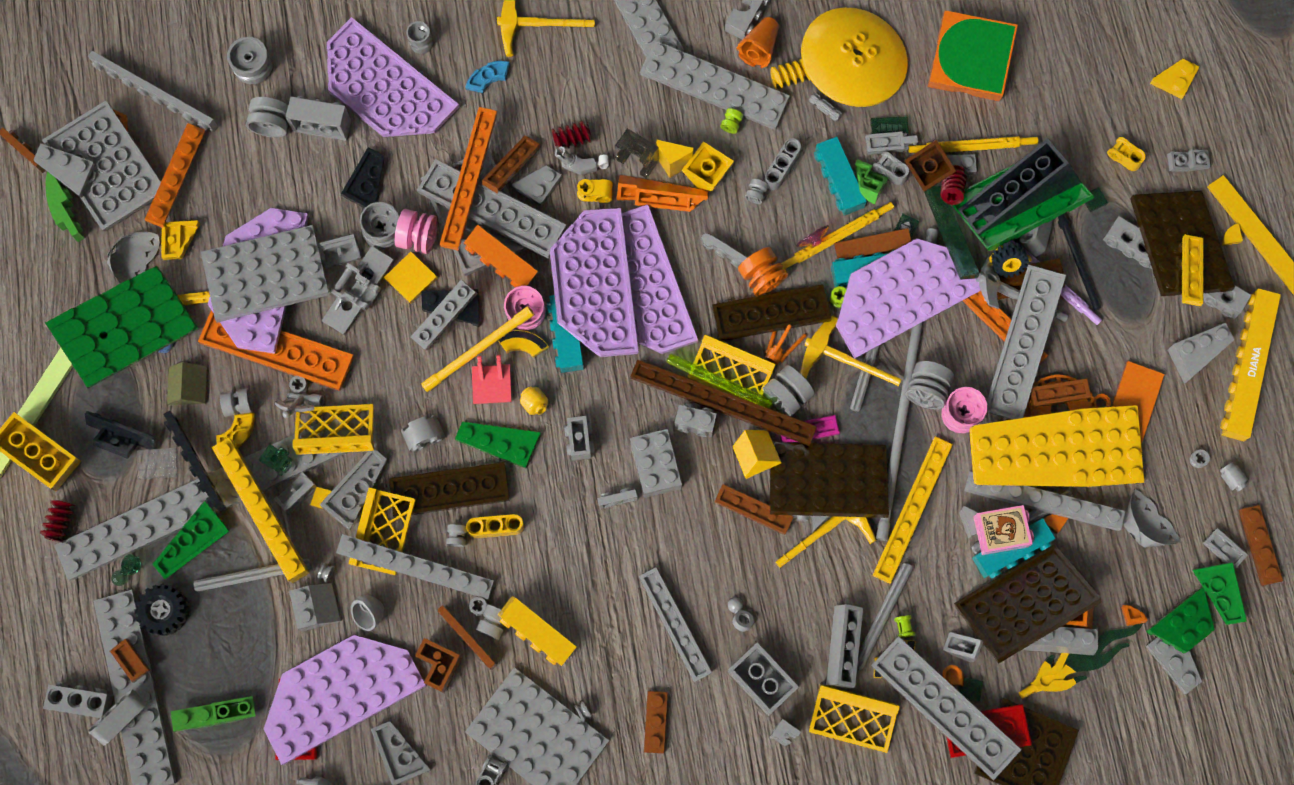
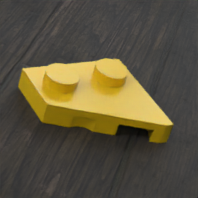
(1176, 78)

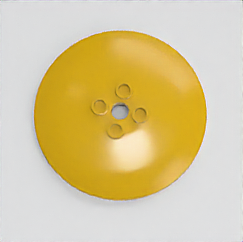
(850, 77)

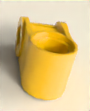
(1125, 154)
(597, 190)

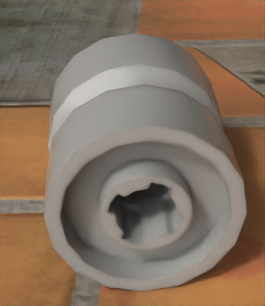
(419, 37)
(229, 402)
(490, 624)

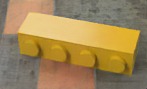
(536, 630)

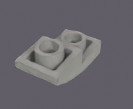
(1188, 161)

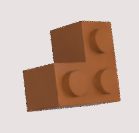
(443, 663)

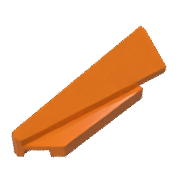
(659, 194)

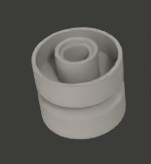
(788, 390)

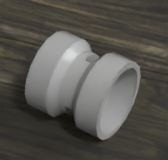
(756, 191)
(456, 535)

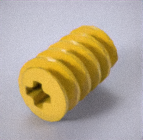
(788, 73)

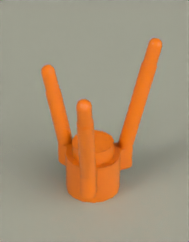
(774, 353)

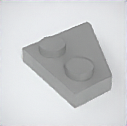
(538, 184)

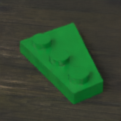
(1223, 590)

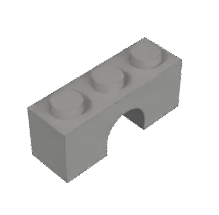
(742, 22)

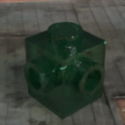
(276, 459)

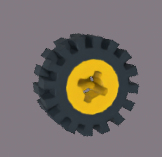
(1009, 259)

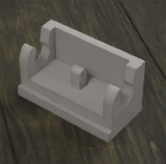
(339, 251)
(296, 493)
(783, 731)

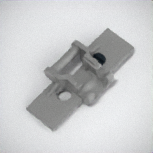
(362, 293)

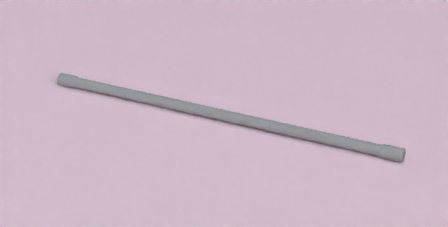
(884, 523)

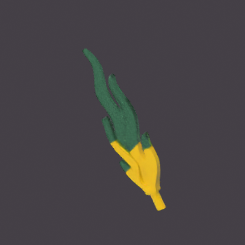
(1052, 678)

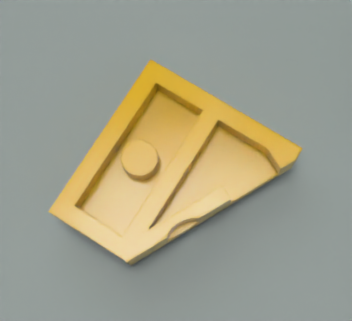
(177, 238)

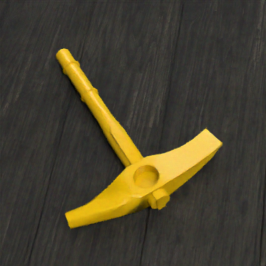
(510, 21)
(819, 346)
(861, 522)

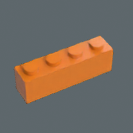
(500, 257)

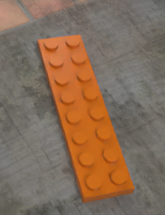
(293, 355)

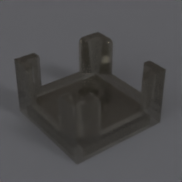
(642, 148)

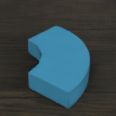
(486, 75)

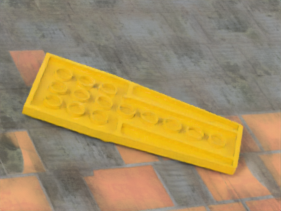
(1060, 449)

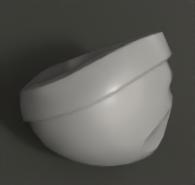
(367, 612)

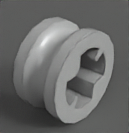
(294, 380)
(1206, 458)
(325, 572)
(472, 605)
(582, 711)

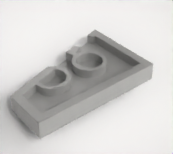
(65, 167)
(1176, 664)
(397, 755)

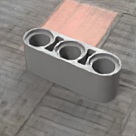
(783, 156)
(117, 717)

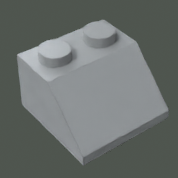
(314, 606)

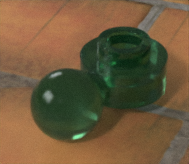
(130, 565)

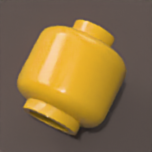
(534, 400)

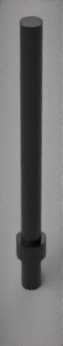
(1064, 224)

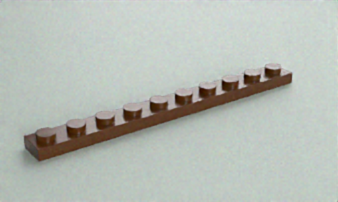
(723, 402)

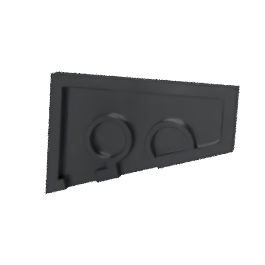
(365, 180)
(470, 314)

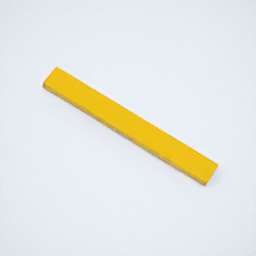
(1254, 230)
(912, 510)

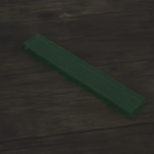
(952, 235)

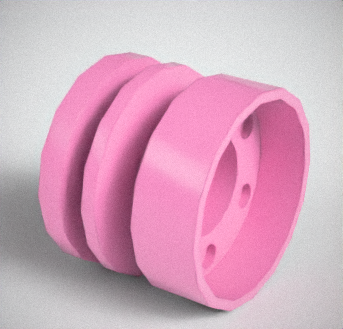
(417, 231)
(523, 297)
(968, 400)

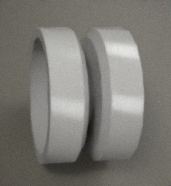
(249, 60)
(267, 117)

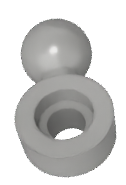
(736, 605)

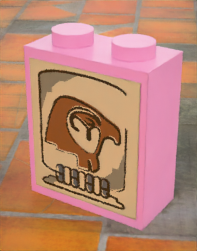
(1003, 530)

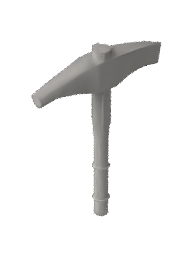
(990, 284)

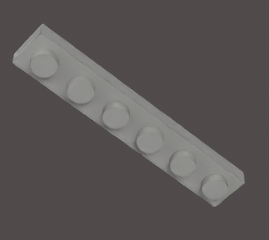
(675, 625)

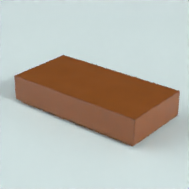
(130, 660)

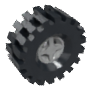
(152, 606)

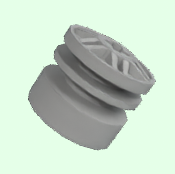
(375, 216)
(930, 385)

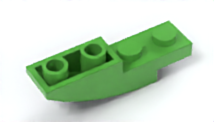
(59, 204)
(213, 714)

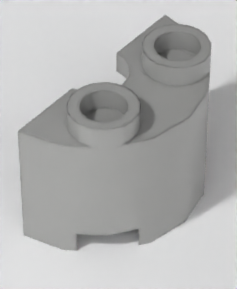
(421, 432)

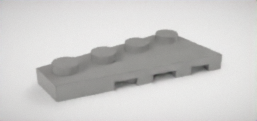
(350, 494)

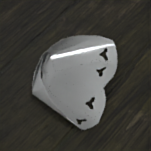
(131, 254)
(1146, 524)

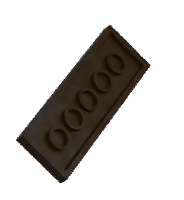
(771, 312)
(452, 488)

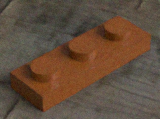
(23, 148)
(1060, 393)
(655, 722)

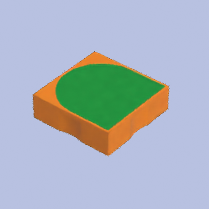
(972, 55)

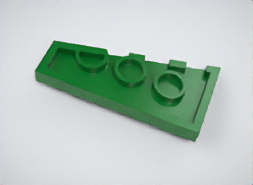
(193, 538)

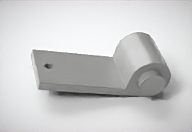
(1037, 239)

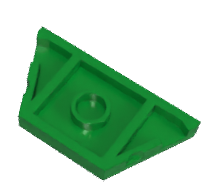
(1186, 623)

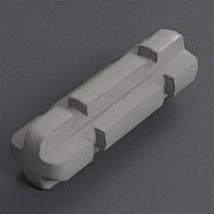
(825, 107)

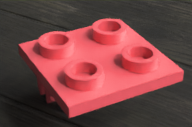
(491, 383)

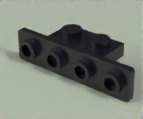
(118, 437)

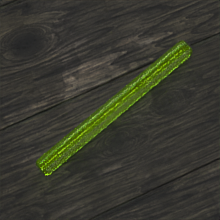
(719, 381)

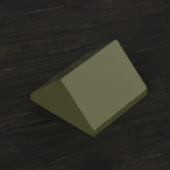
(187, 384)

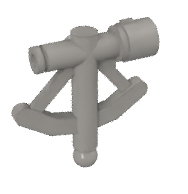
(300, 403)

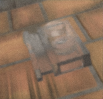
(157, 463)

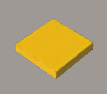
(410, 277)

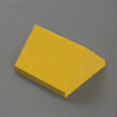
(673, 156)
(707, 167)
(755, 452)

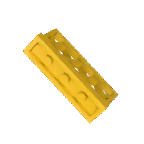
(733, 354)
(330, 443)
(367, 522)
(860, 701)

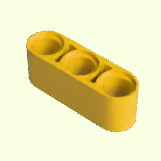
(486, 522)

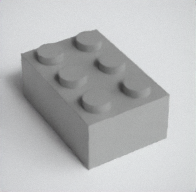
(318, 118)
(655, 463)
(762, 679)

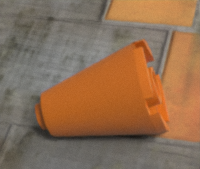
(759, 43)

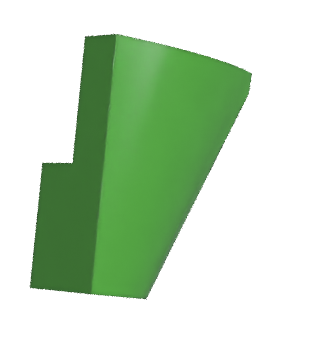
(870, 183)

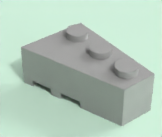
(1197, 351)

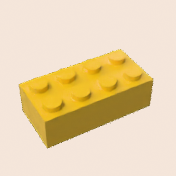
(36, 452)

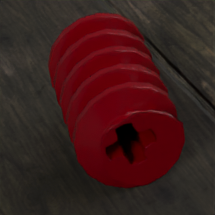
(572, 135)
(954, 187)
(56, 520)

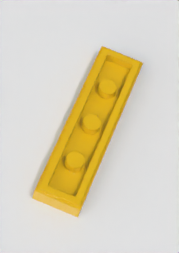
(1192, 270)

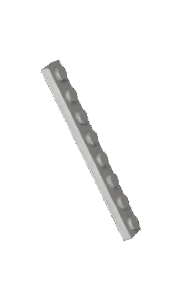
(158, 95)
(1051, 503)
(414, 566)

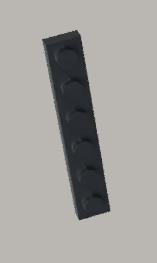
(197, 468)

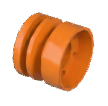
(762, 271)

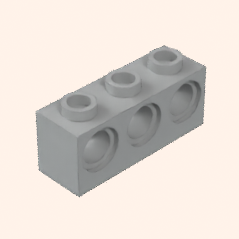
(68, 701)

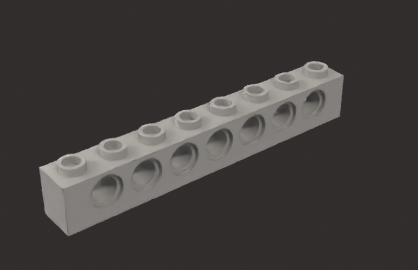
(1236, 298)

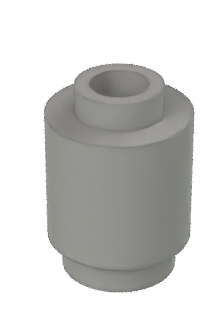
(1234, 477)

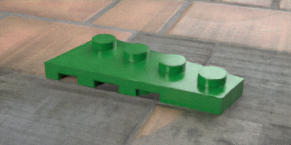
(504, 443)

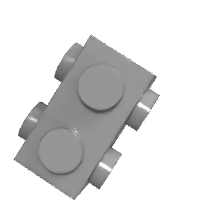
(695, 420)
(578, 432)

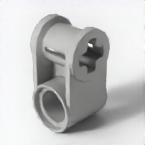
(888, 166)
(491, 773)

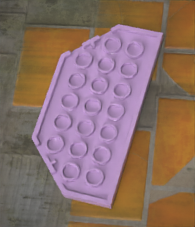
(383, 85)
(594, 283)
(899, 294)
(657, 302)
(261, 329)
(337, 693)

